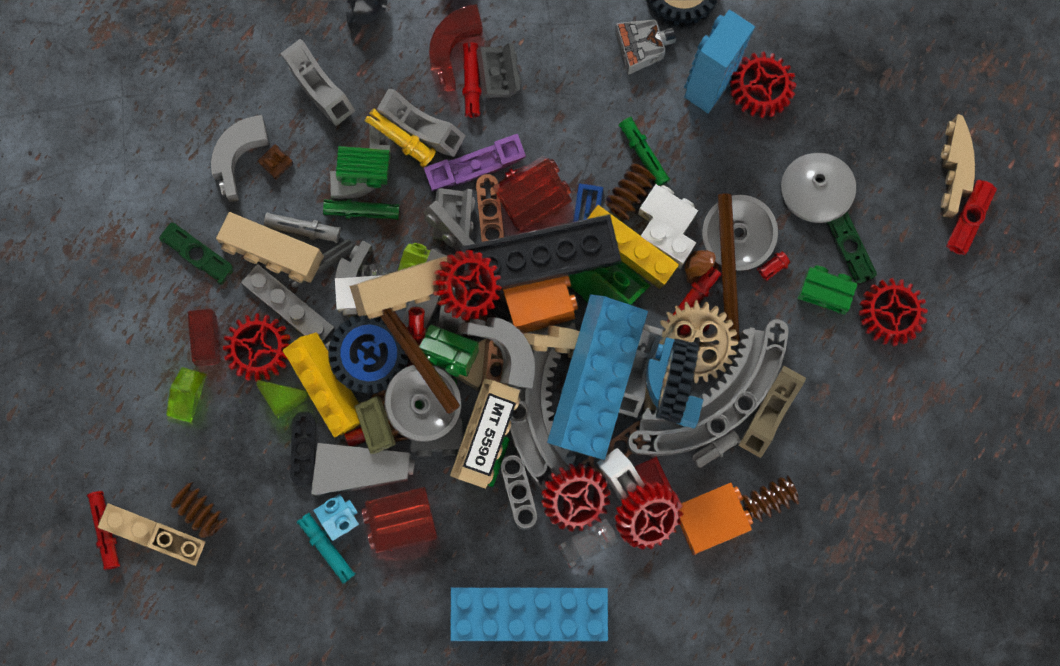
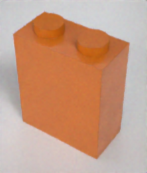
(540, 304)
(714, 518)

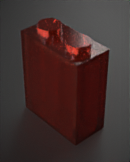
(533, 193)
(399, 520)

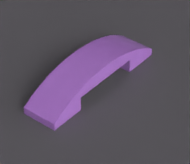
(474, 165)

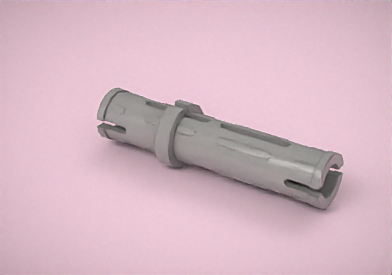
(331, 233)

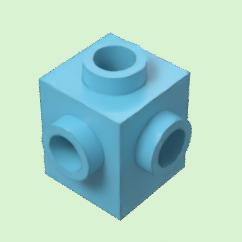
(337, 516)

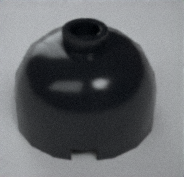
(365, 11)

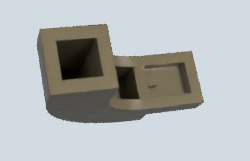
(771, 411)

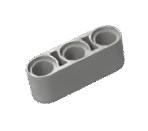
(518, 479)

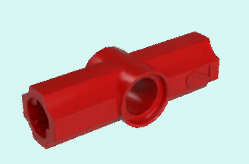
(965, 230)

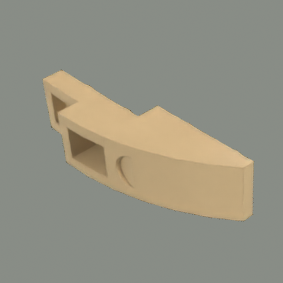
(958, 157)
(559, 337)
(151, 534)

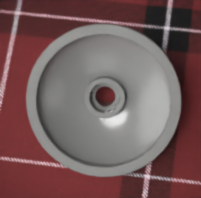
(816, 200)
(758, 228)
(417, 424)

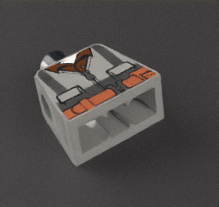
(642, 43)

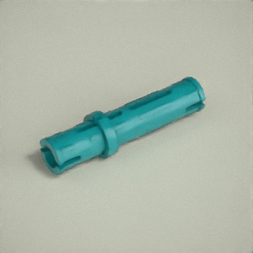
(325, 547)

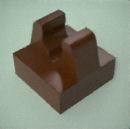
(275, 161)

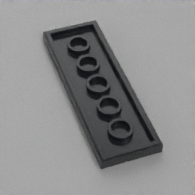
(550, 252)

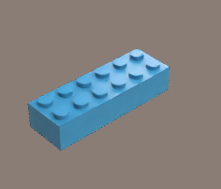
(717, 60)
(597, 376)
(529, 614)

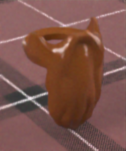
(698, 264)

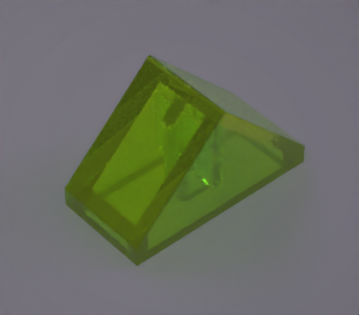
(185, 394)
(282, 398)

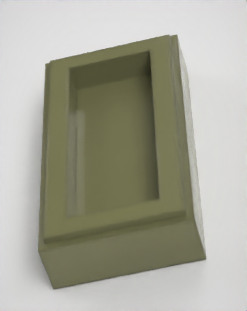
(375, 425)

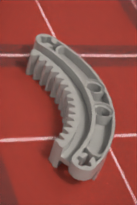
(748, 378)
(533, 430)

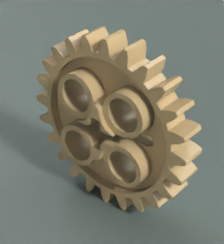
(697, 319)

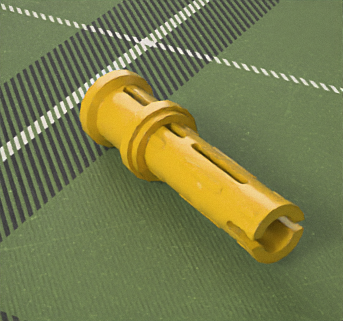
(409, 144)

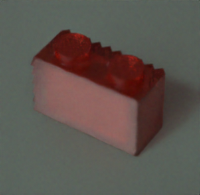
(203, 337)

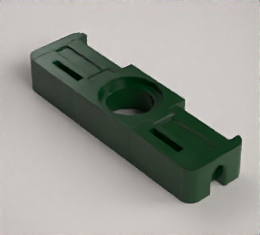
(184, 242)
(858, 261)

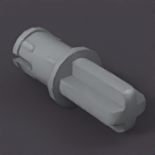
(716, 449)

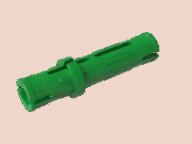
(638, 143)
(360, 209)

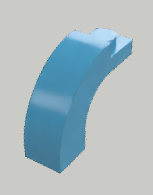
(654, 380)

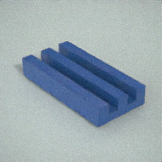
(590, 188)

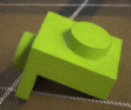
(413, 255)

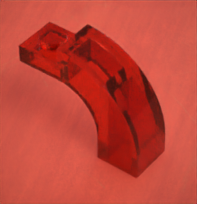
(451, 30)

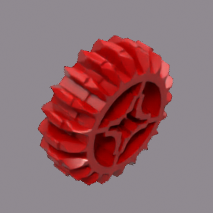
(766, 104)
(476, 267)
(903, 311)
(260, 336)
(570, 514)
(635, 524)

